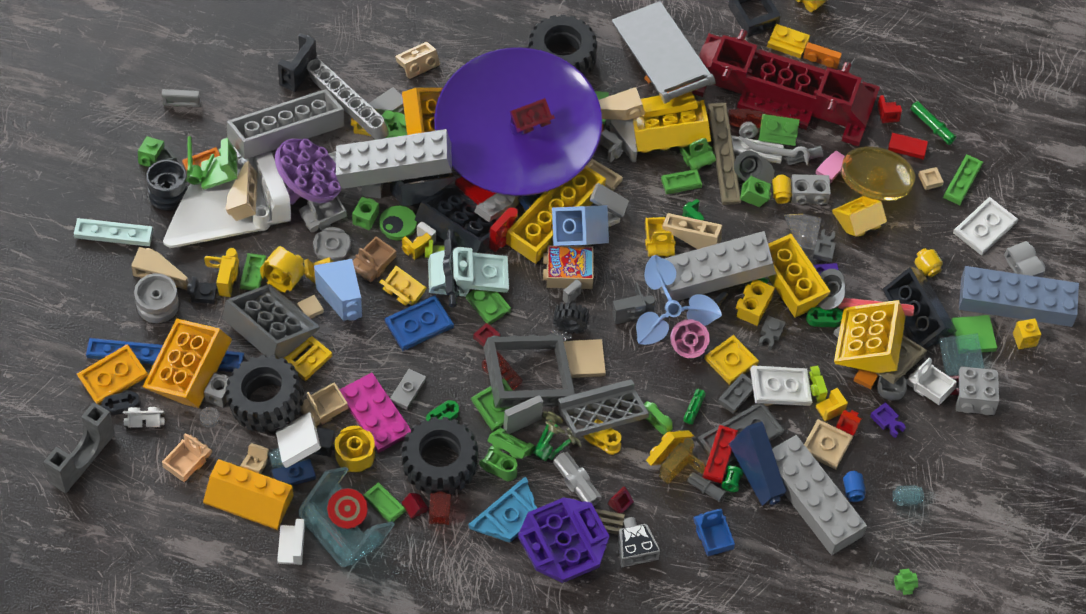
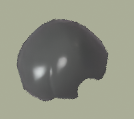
(892, 391)

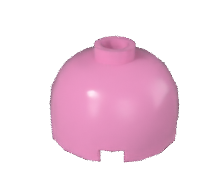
(689, 338)

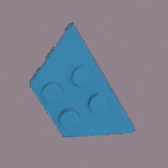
(506, 514)

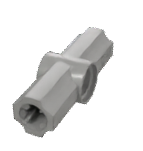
(576, 478)

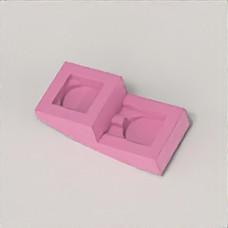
(831, 166)

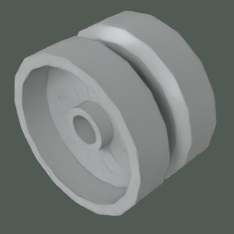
(156, 298)

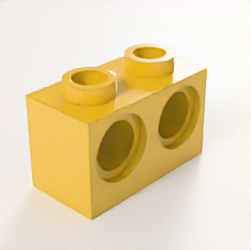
(757, 302)

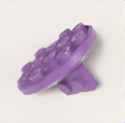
(307, 171)

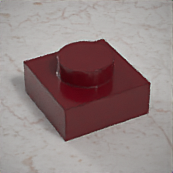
(485, 332)

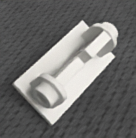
(152, 417)

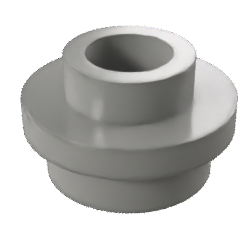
(748, 130)

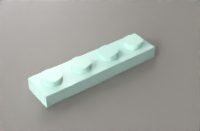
(113, 232)

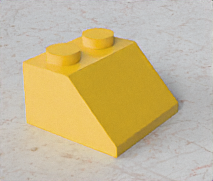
(860, 215)

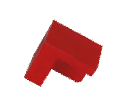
(888, 111)

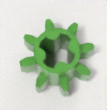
(906, 581)

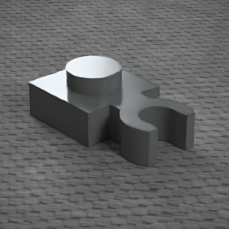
(825, 247)
(771, 331)

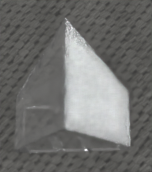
(804, 229)

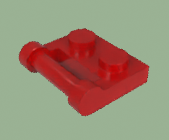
(499, 229)

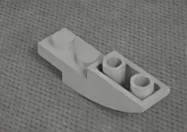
(496, 206)

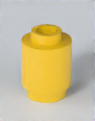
(782, 189)

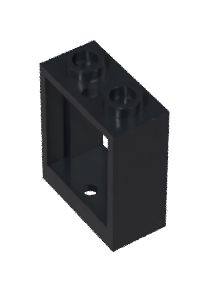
(757, 24)

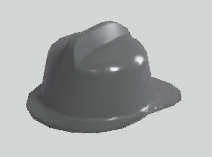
(752, 164)
(836, 284)

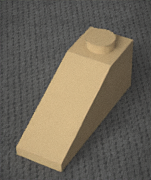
(622, 106)
(243, 194)
(693, 231)
(150, 262)

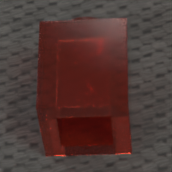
(439, 508)

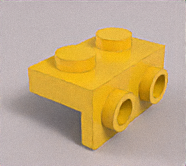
(404, 286)

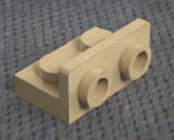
(418, 59)

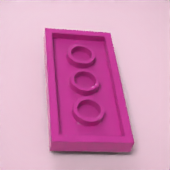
(375, 411)

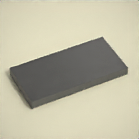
(739, 422)

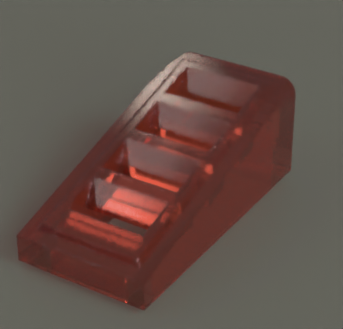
(505, 368)

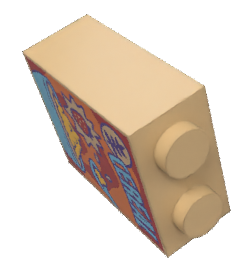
(568, 264)

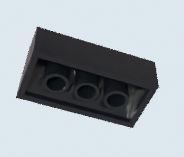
(929, 318)

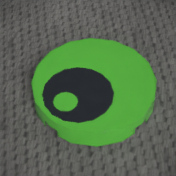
(398, 222)

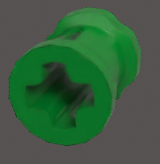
(732, 478)

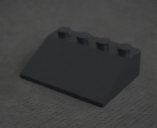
(456, 211)

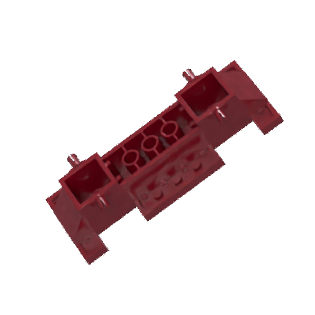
(788, 86)

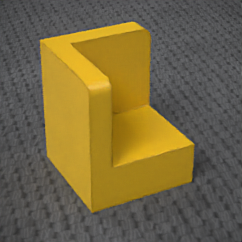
(832, 406)

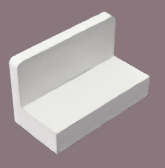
(291, 543)

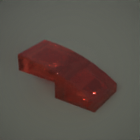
(740, 116)

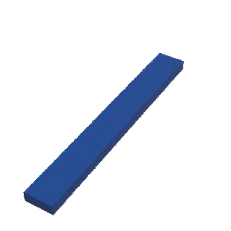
(148, 353)

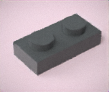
(737, 393)

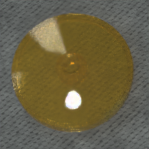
(877, 173)

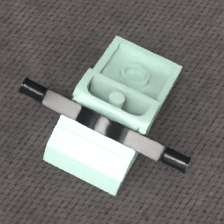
(459, 270)

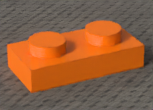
(822, 55)

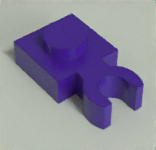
(886, 417)

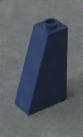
(759, 463)

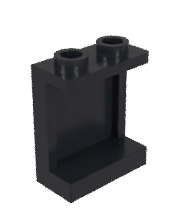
(293, 74)

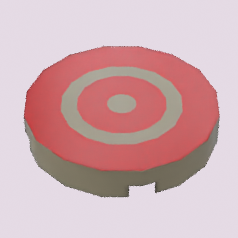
(347, 508)

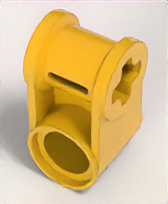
(605, 439)

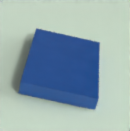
(419, 323)

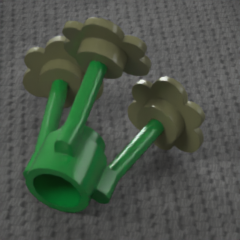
(543, 449)

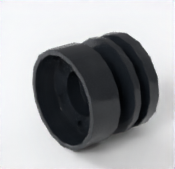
(166, 184)

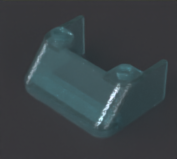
(342, 544)

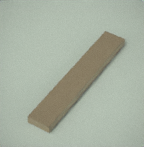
(724, 153)

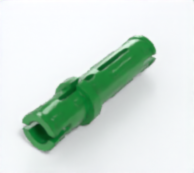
(937, 127)

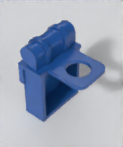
(714, 532)

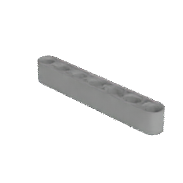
(348, 99)

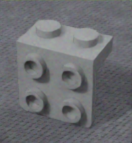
(978, 391)

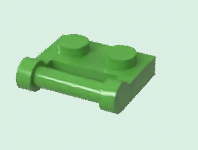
(511, 444)

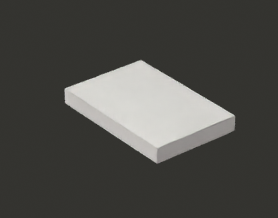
(985, 226)
(781, 385)

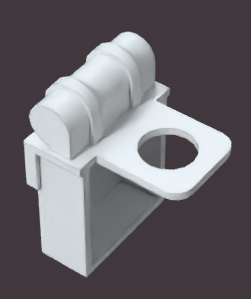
(931, 382)

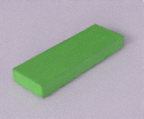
(963, 179)

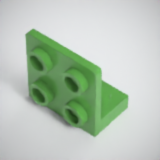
(222, 168)

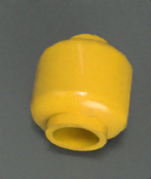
(928, 262)

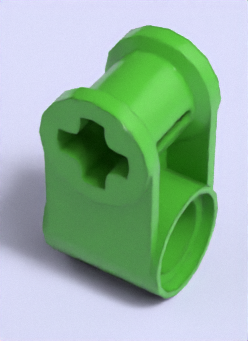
(497, 461)

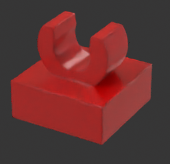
(849, 422)

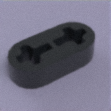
(120, 402)

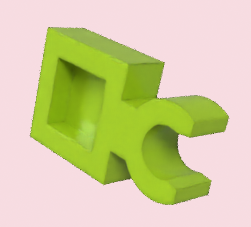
(818, 388)

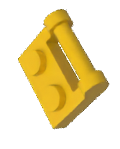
(311, 360)

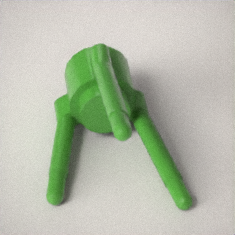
(194, 172)

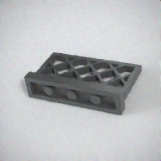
(601, 399)

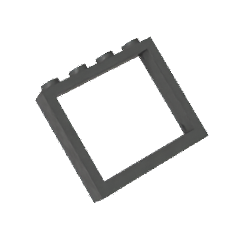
(509, 399)

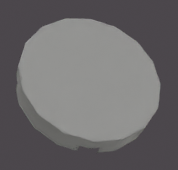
(332, 243)

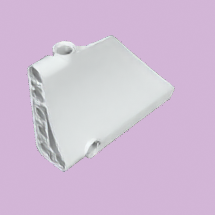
(204, 215)

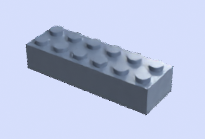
(1018, 296)

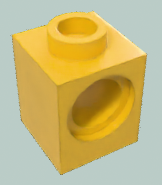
(1026, 333)

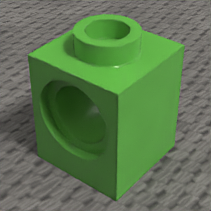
(755, 191)
(363, 219)

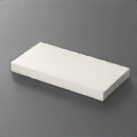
(298, 439)

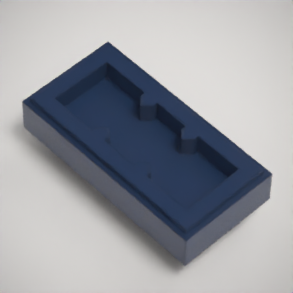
(296, 473)

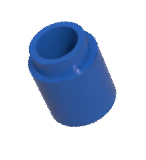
(854, 486)

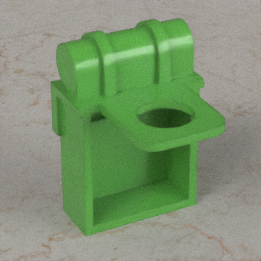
(697, 155)

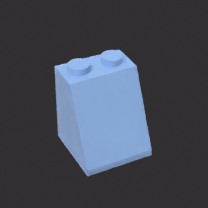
(580, 225)
(340, 288)

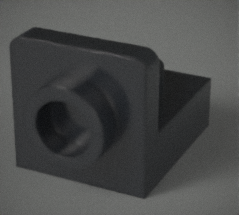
(202, 292)

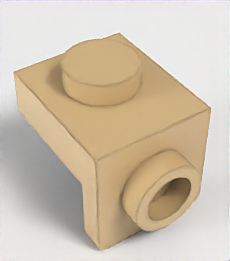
(256, 458)

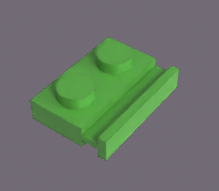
(778, 129)
(488, 304)

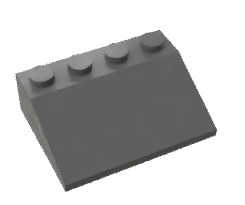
(269, 321)

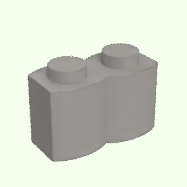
(1024, 261)

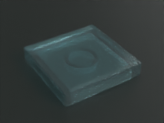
(961, 352)

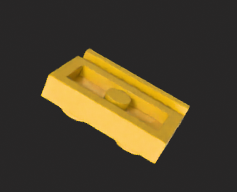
(788, 41)

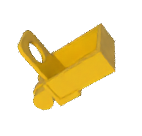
(658, 240)
(228, 271)

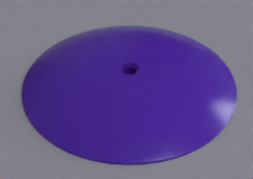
(482, 132)

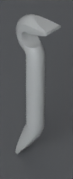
(777, 151)

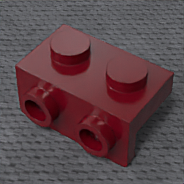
(532, 115)

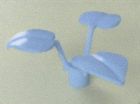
(649, 325)

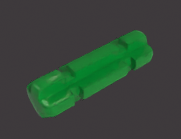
(694, 406)

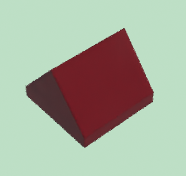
(621, 500)
(414, 505)

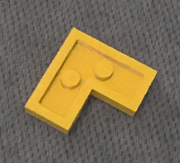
(669, 442)

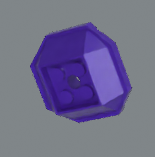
(568, 521)

